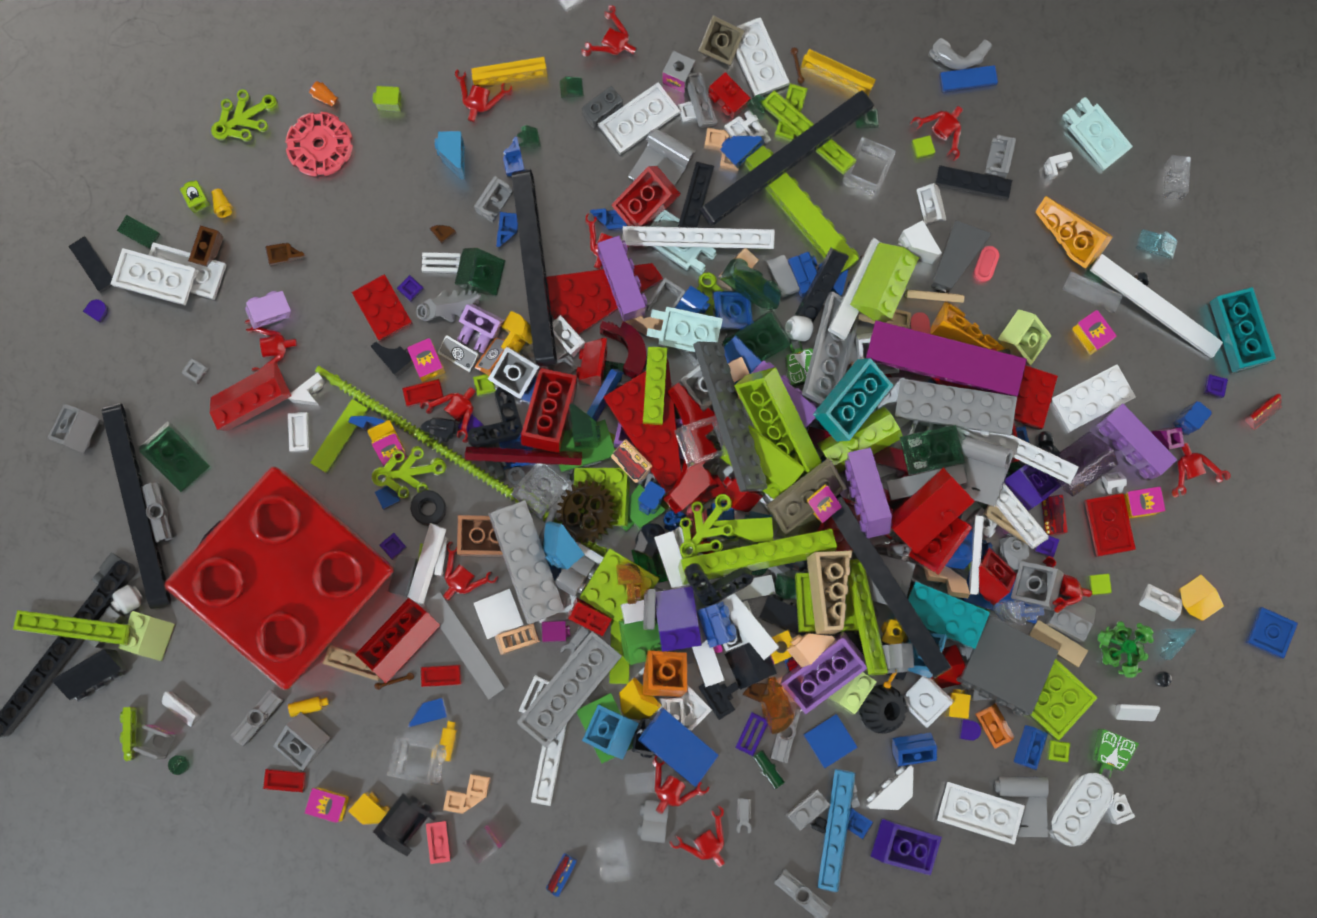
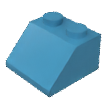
(451, 149)
(560, 546)
(610, 732)

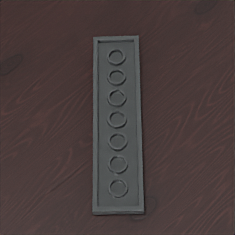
(730, 416)

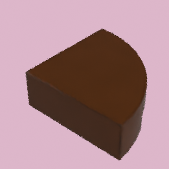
(442, 232)
(755, 691)

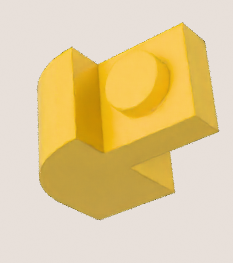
(518, 330)

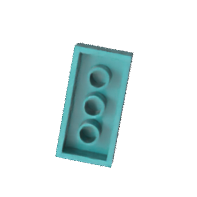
(1242, 330)
(853, 399)
(948, 615)

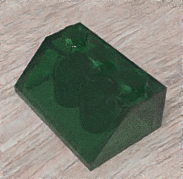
(751, 284)

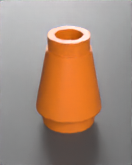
(323, 93)

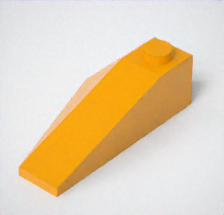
(1078, 236)
(952, 325)

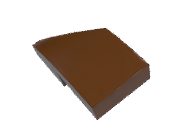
(282, 254)

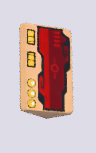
(631, 461)

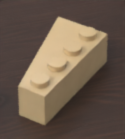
(828, 589)

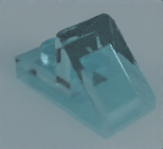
(1158, 244)
(1179, 638)

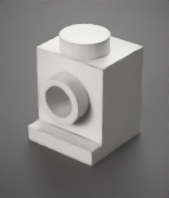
(1120, 816)

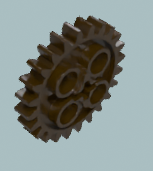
(601, 516)

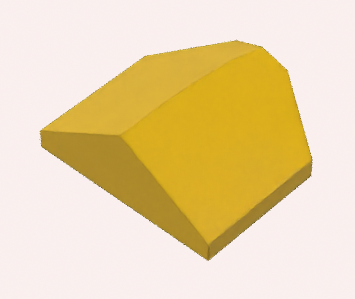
(1200, 598)
(635, 704)

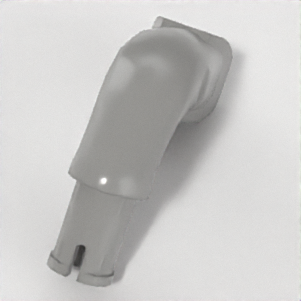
(942, 52)

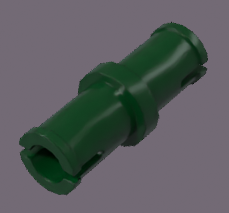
(769, 769)

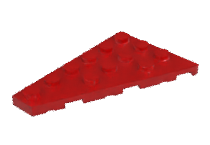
(587, 296)
(654, 442)

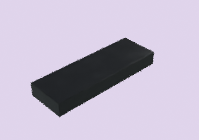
(91, 264)

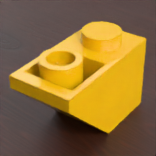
(368, 809)

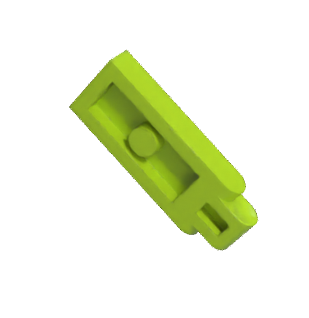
(128, 735)

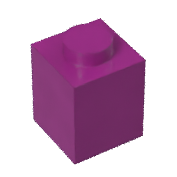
(1170, 437)
(555, 631)

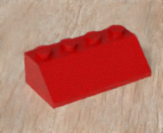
(248, 398)
(397, 639)

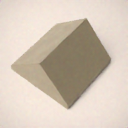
(721, 40)

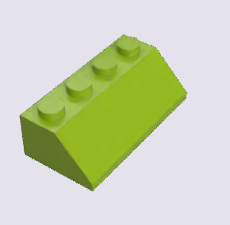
(884, 282)
(875, 433)
(777, 465)

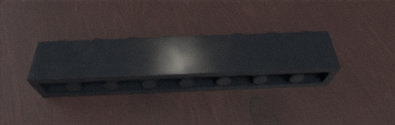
(786, 617)

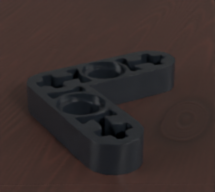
(503, 426)
(707, 592)

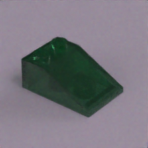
(763, 336)
(932, 450)
(173, 456)

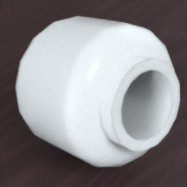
(799, 328)
(126, 599)

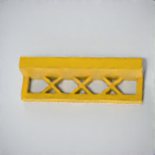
(509, 72)
(837, 72)

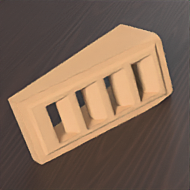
(500, 643)

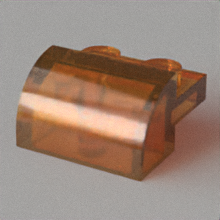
(630, 575)
(776, 707)

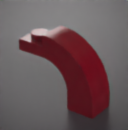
(632, 340)

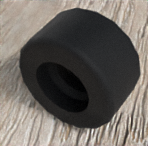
(422, 497)

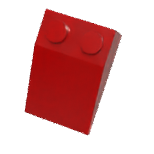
(646, 197)
(593, 362)

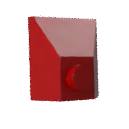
(995, 577)

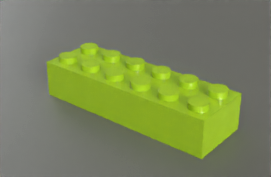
(776, 416)

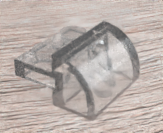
(1016, 612)

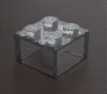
(540, 489)

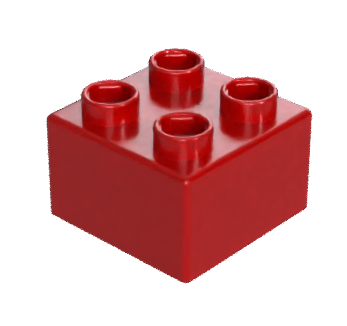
(279, 577)

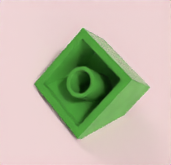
(638, 641)

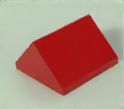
(955, 660)

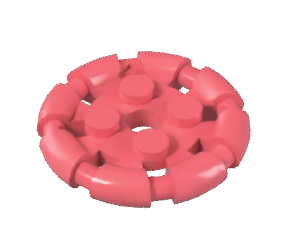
(323, 154)

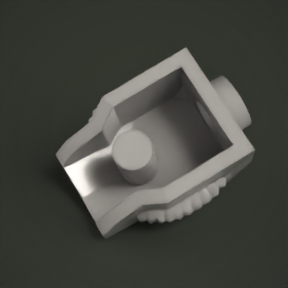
(1013, 551)

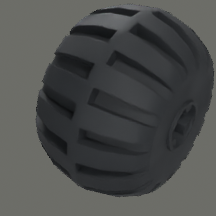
(883, 709)

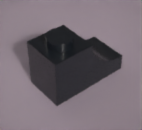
(395, 359)

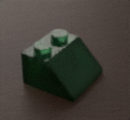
(479, 271)
(584, 429)

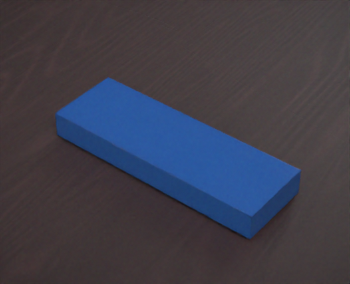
(968, 78)
(607, 387)

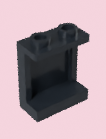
(403, 822)

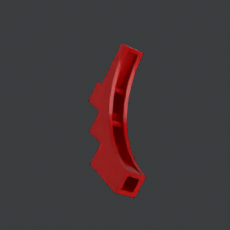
(695, 478)

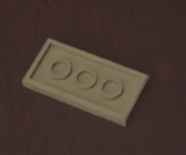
(792, 506)

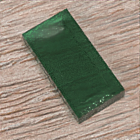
(138, 232)

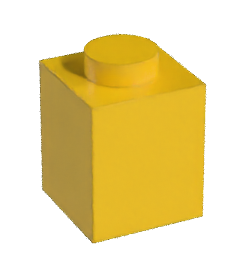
(960, 706)

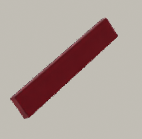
(523, 456)
(887, 457)

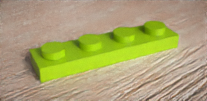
(655, 385)

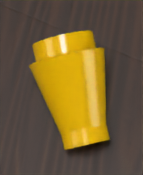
(221, 205)

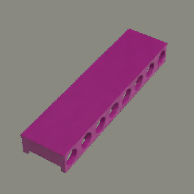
(946, 359)

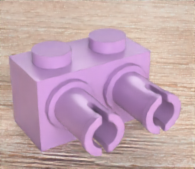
(482, 321)

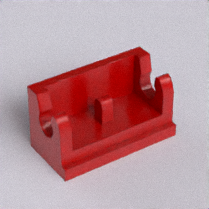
(710, 492)
(589, 617)

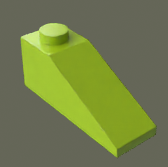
(751, 530)

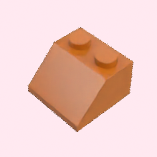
(665, 674)

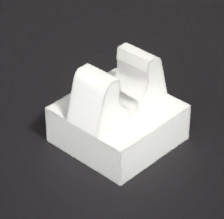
(1114, 479)

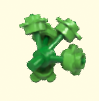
(1134, 651)

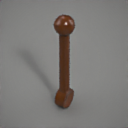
(794, 51)
(410, 676)

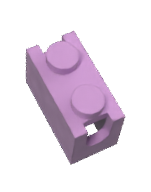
(267, 309)

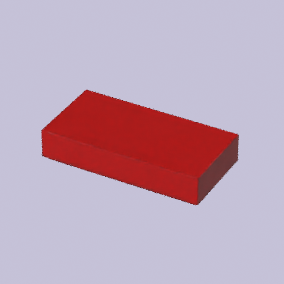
(424, 391)
(440, 675)
(284, 780)

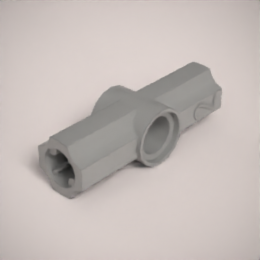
(154, 500)
(248, 727)
(783, 745)
(792, 886)

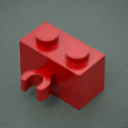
(728, 95)
(740, 500)

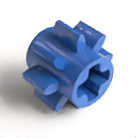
(672, 520)

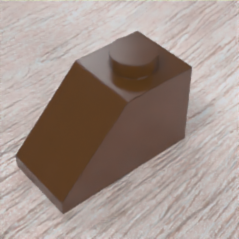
(205, 246)

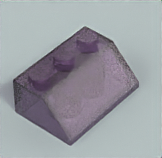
(1092, 458)

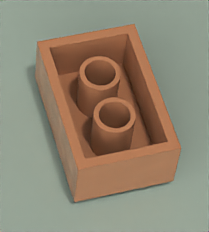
(477, 537)

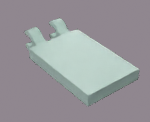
(1097, 133)
(683, 256)
(684, 328)

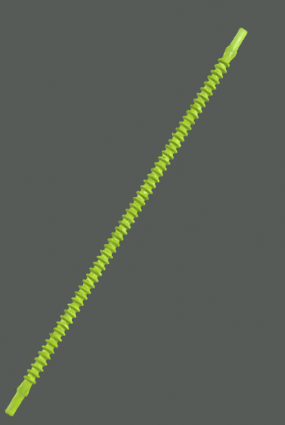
(335, 380)

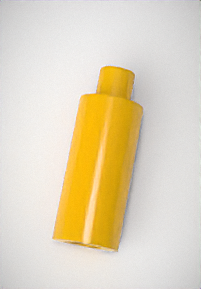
(307, 706)
(447, 738)

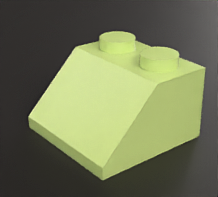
(1025, 336)
(148, 636)
(853, 693)

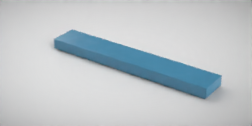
(836, 830)

